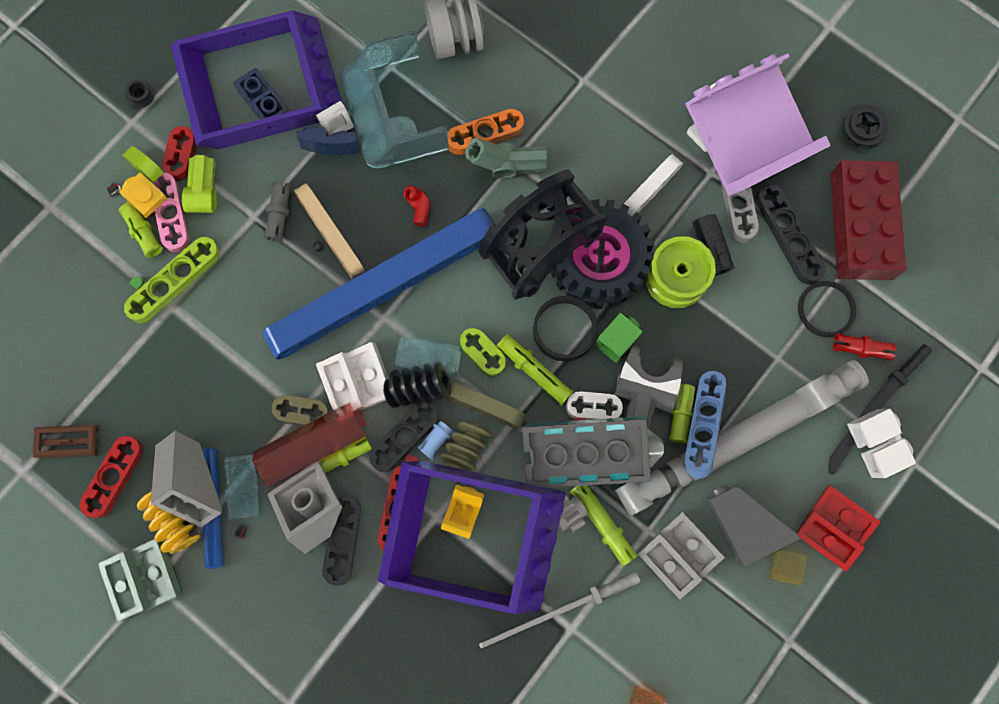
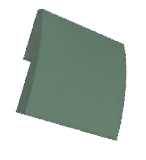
(139, 580)

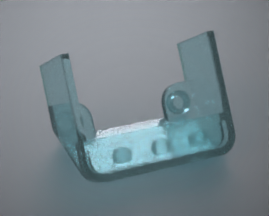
(380, 138)

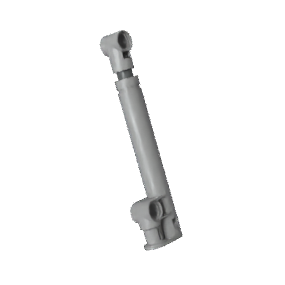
(751, 433)

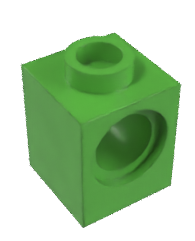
(619, 337)

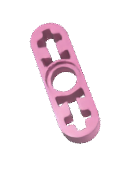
(164, 224)

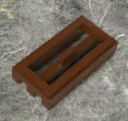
(91, 441)

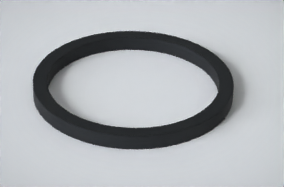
(831, 284)

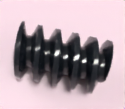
(417, 385)

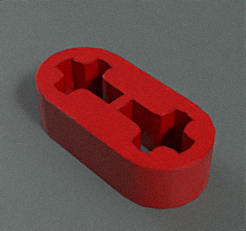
(174, 151)

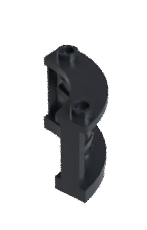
(540, 260)

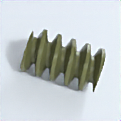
(465, 446)

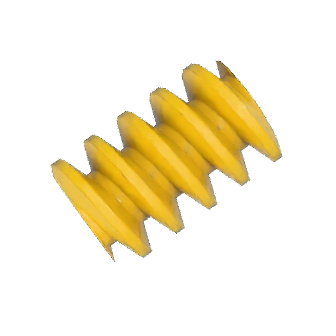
(169, 527)

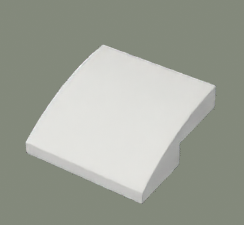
(354, 377)

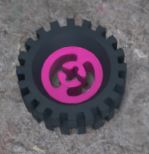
(630, 257)

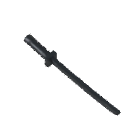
(897, 379)

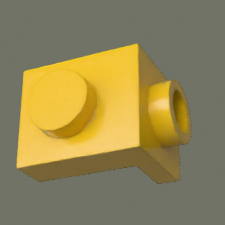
(142, 194)
(462, 511)

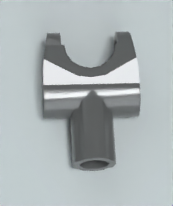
(647, 391)

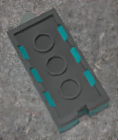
(591, 452)

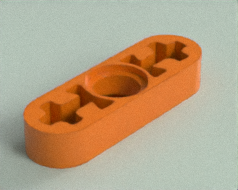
(507, 131)

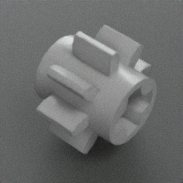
(572, 514)

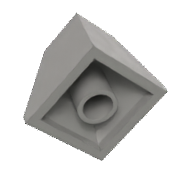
(306, 507)

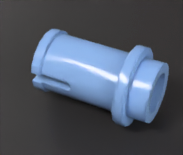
(436, 439)

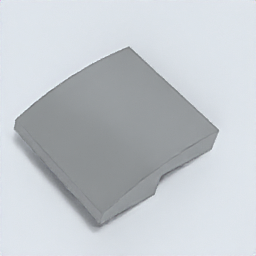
(681, 555)

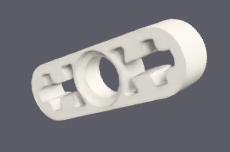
(653, 184)

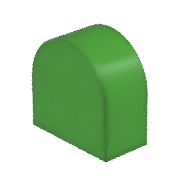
(136, 282)

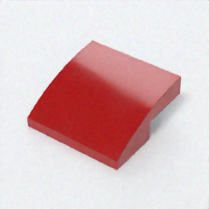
(837, 527)

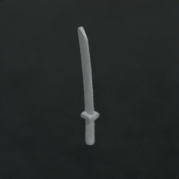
(597, 594)

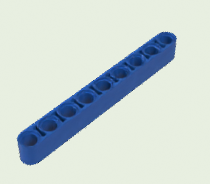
(377, 285)

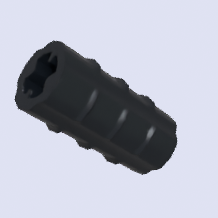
(711, 235)

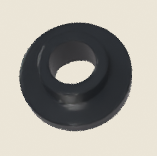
(137, 87)

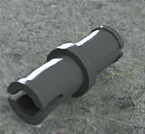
(277, 211)

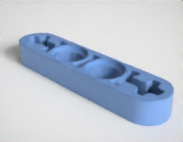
(705, 423)

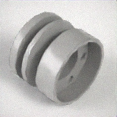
(454, 26)

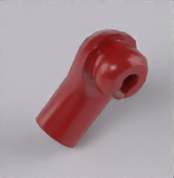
(420, 203)

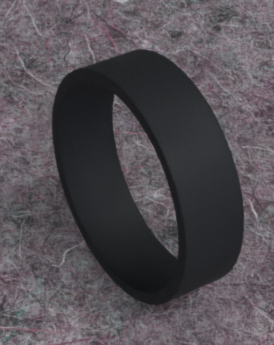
(568, 300)

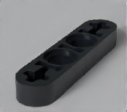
(785, 235)

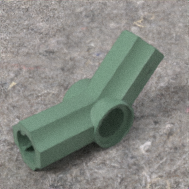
(506, 159)

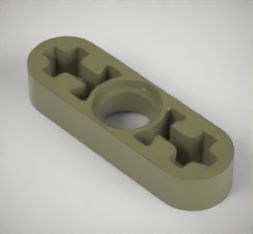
(486, 406)

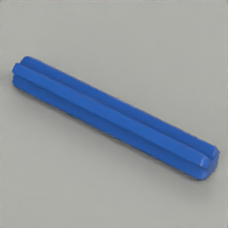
(212, 530)

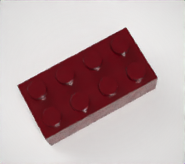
(867, 220)

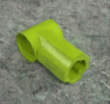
(200, 191)

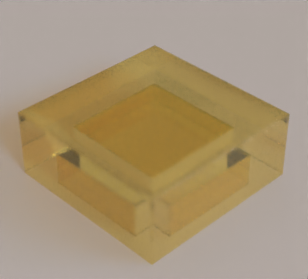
(788, 567)

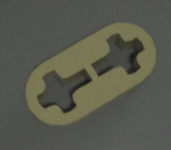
(297, 403)

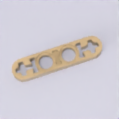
(329, 231)

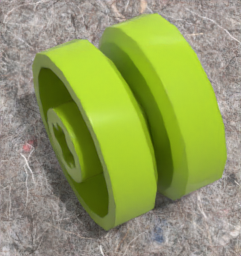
(681, 256)

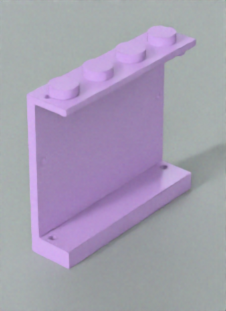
(752, 125)

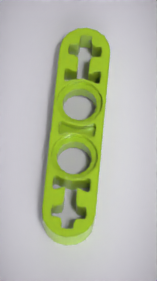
(169, 276)

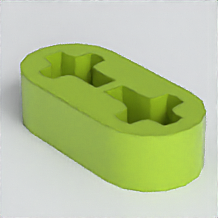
(142, 164)
(487, 348)

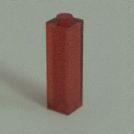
(309, 443)

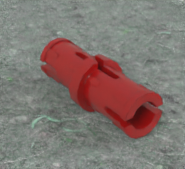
(864, 347)

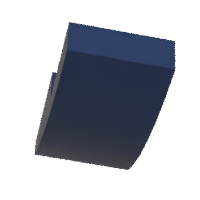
(259, 95)
(316, 140)

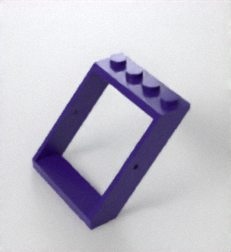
(198, 91)
(535, 553)

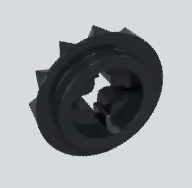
(870, 116)

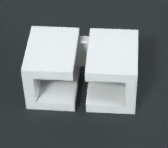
(892, 453)

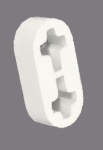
(593, 399)

